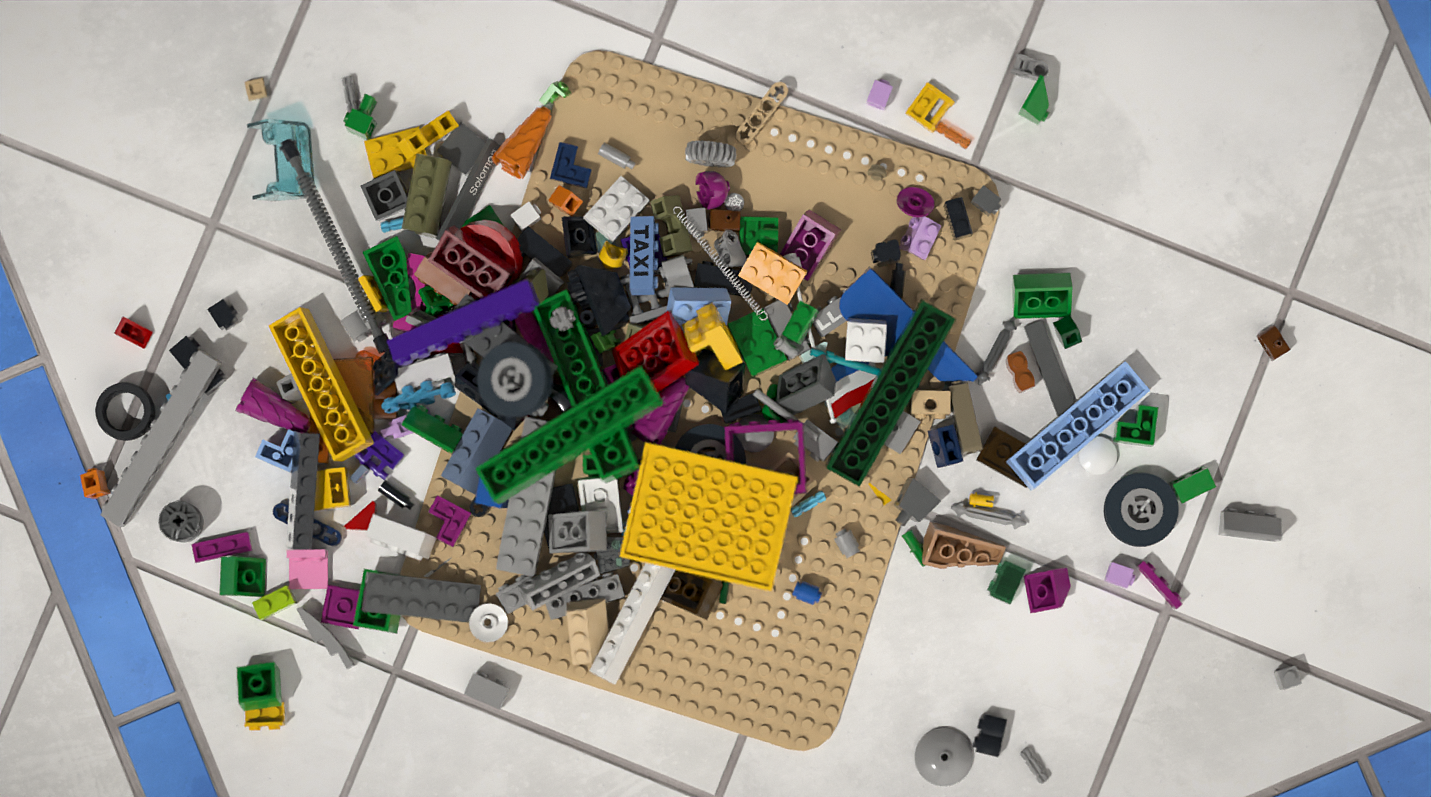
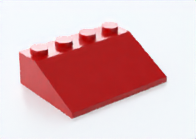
(659, 350)

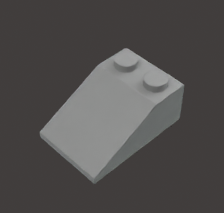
(577, 532)

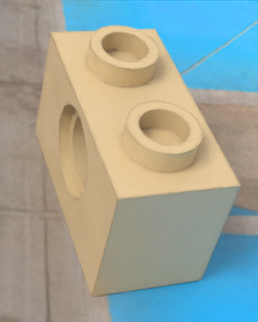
(941, 399)

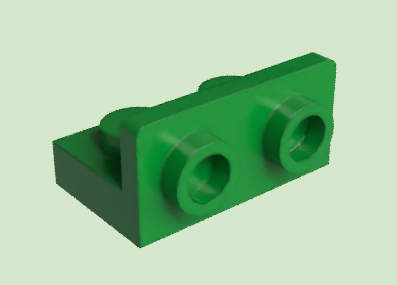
(434, 302)

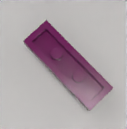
(222, 547)
(1160, 584)

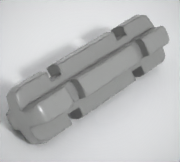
(349, 92)
(1034, 766)

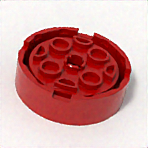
(499, 241)

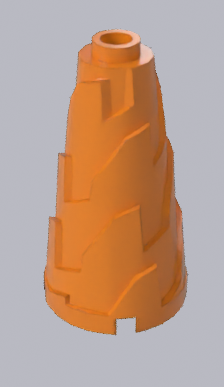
(520, 148)

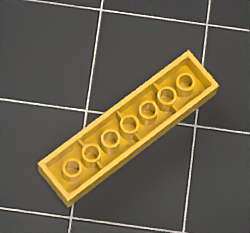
(321, 384)

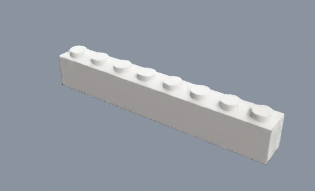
(631, 622)

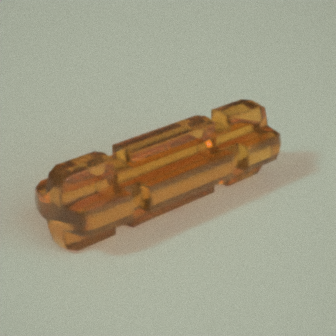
(953, 135)

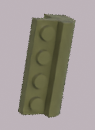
(426, 195)

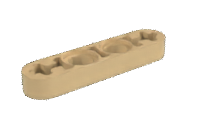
(763, 114)

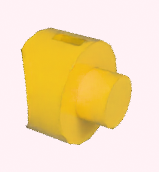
(612, 255)

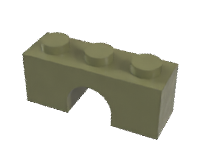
(677, 240)

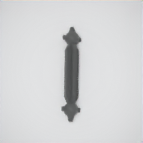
(996, 351)

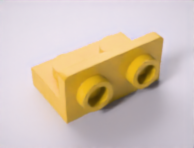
(271, 717)

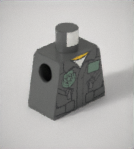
(609, 559)

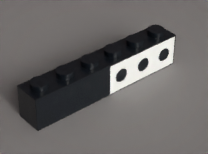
(302, 490)

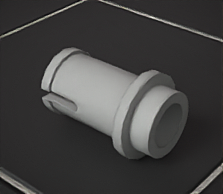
(786, 347)

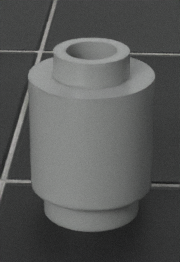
(847, 543)

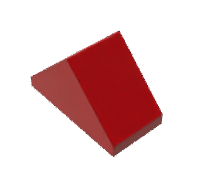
(133, 332)
(363, 518)

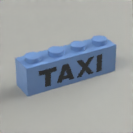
(643, 255)

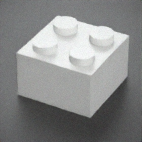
(865, 340)

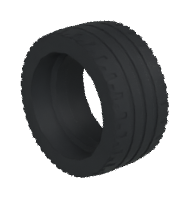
(104, 400)

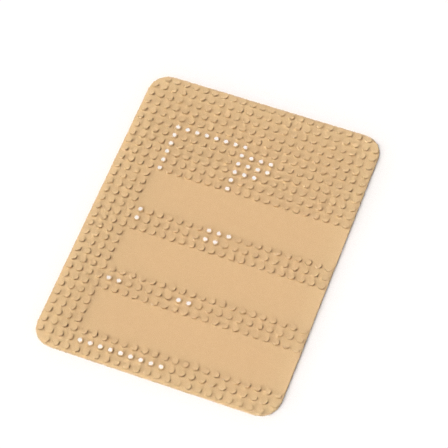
(763, 657)

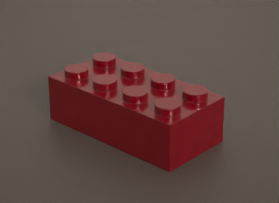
(471, 263)

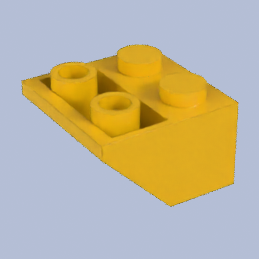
(332, 489)

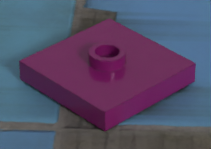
(340, 606)

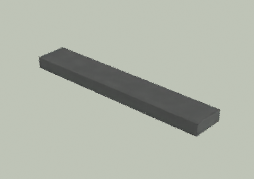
(1049, 367)

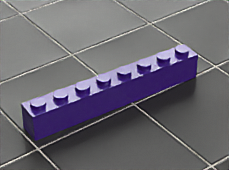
(463, 322)

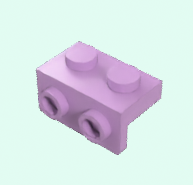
(920, 236)

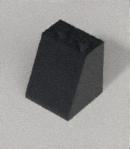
(715, 383)

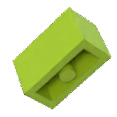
(274, 602)

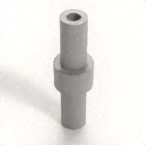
(469, 356)

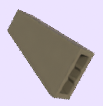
(964, 418)

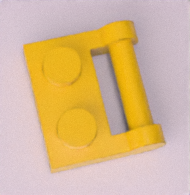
(925, 102)

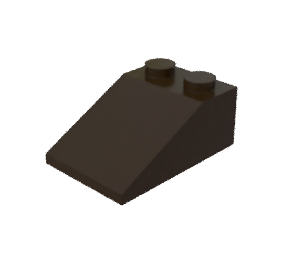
(692, 593)

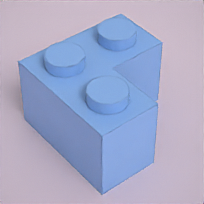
(278, 456)

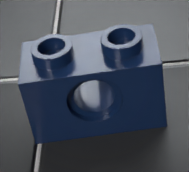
(945, 446)

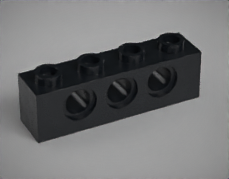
(467, 383)

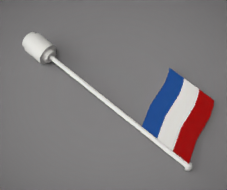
(850, 382)

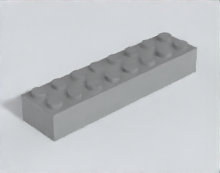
(526, 519)

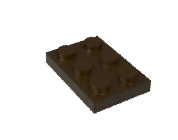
(997, 450)

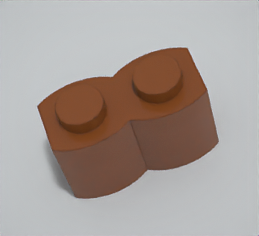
(1022, 377)

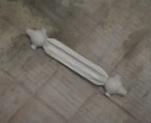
(988, 515)

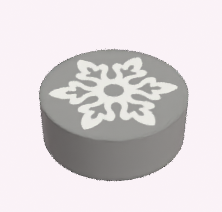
(734, 202)

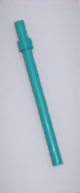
(841, 360)

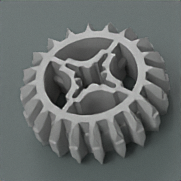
(710, 154)

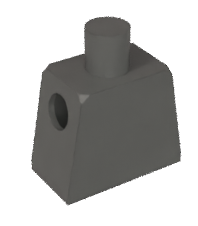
(914, 502)

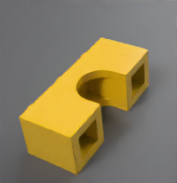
(427, 134)

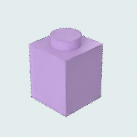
(879, 94)
(1119, 575)

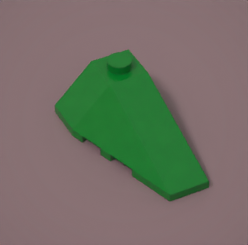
(390, 272)

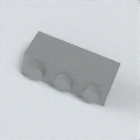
(779, 316)

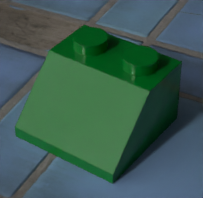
(242, 576)

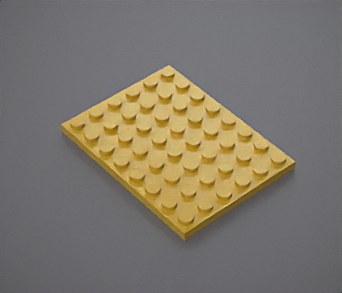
(708, 516)

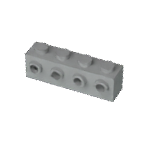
(558, 580)
(607, 588)

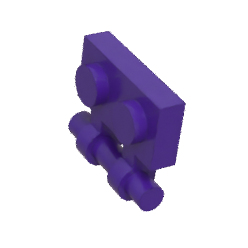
(385, 452)

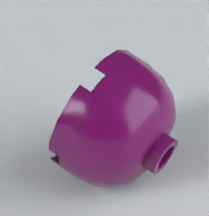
(712, 188)

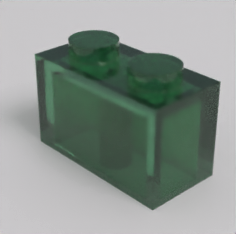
(1006, 582)

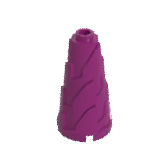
(269, 407)
(654, 425)

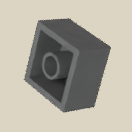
(386, 195)

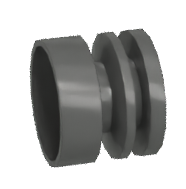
(186, 531)

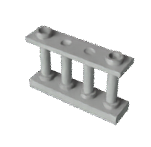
(657, 310)

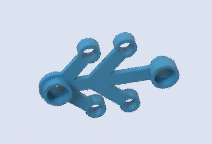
(421, 396)

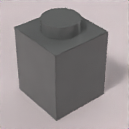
(986, 201)

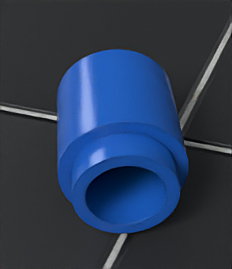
(807, 592)

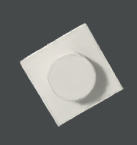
(526, 216)

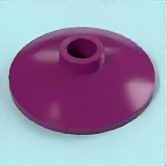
(915, 202)

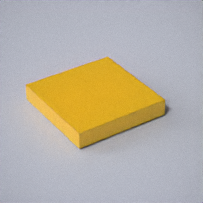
(373, 293)

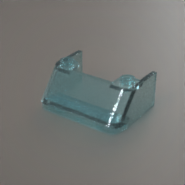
(274, 133)

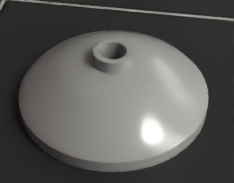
(929, 759)

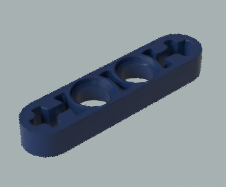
(326, 540)

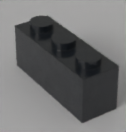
(536, 247)
(712, 277)
(184, 350)

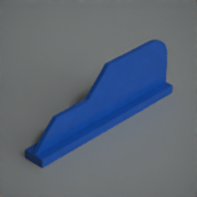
(875, 300)

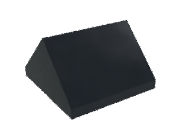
(578, 237)

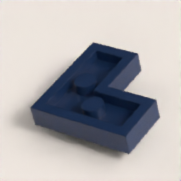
(564, 167)

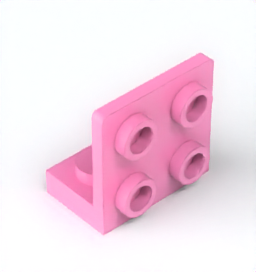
(308, 569)

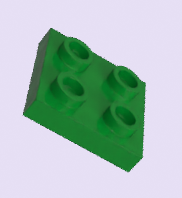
(758, 230)

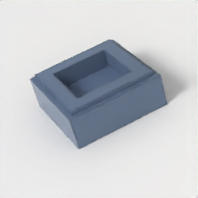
(359, 474)

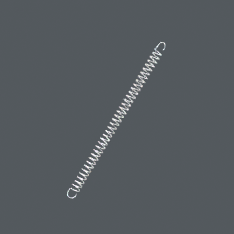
(735, 283)

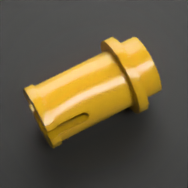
(980, 500)

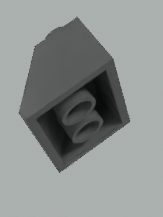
(806, 385)

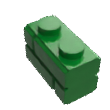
(800, 322)

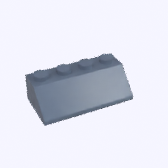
(478, 444)

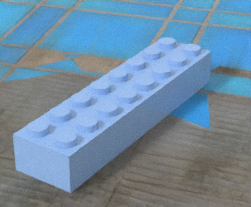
(1078, 425)

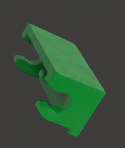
(1193, 484)

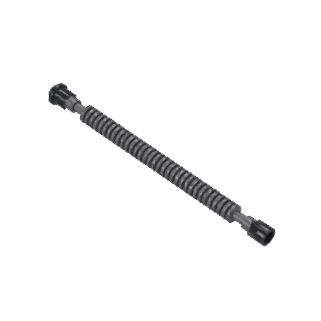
(308, 188)

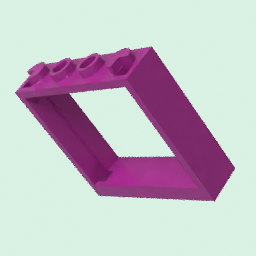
(772, 426)

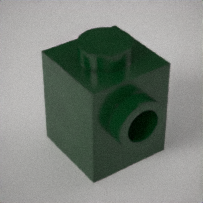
(1067, 332)

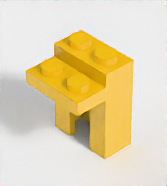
(712, 330)

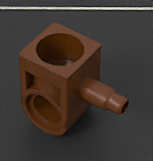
(724, 220)
(1273, 342)

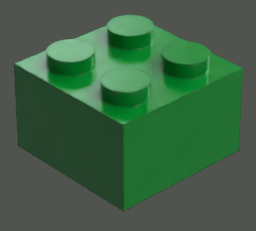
(259, 686)

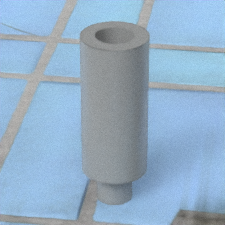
(616, 156)

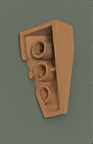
(952, 547)

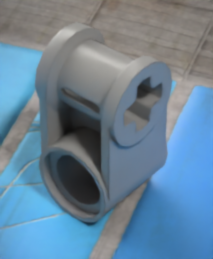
(1028, 67)
(730, 251)

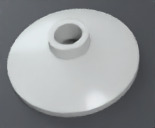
(497, 626)

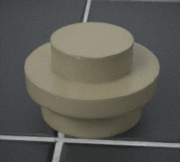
(877, 172)

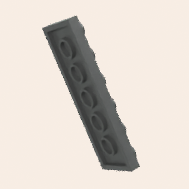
(420, 597)

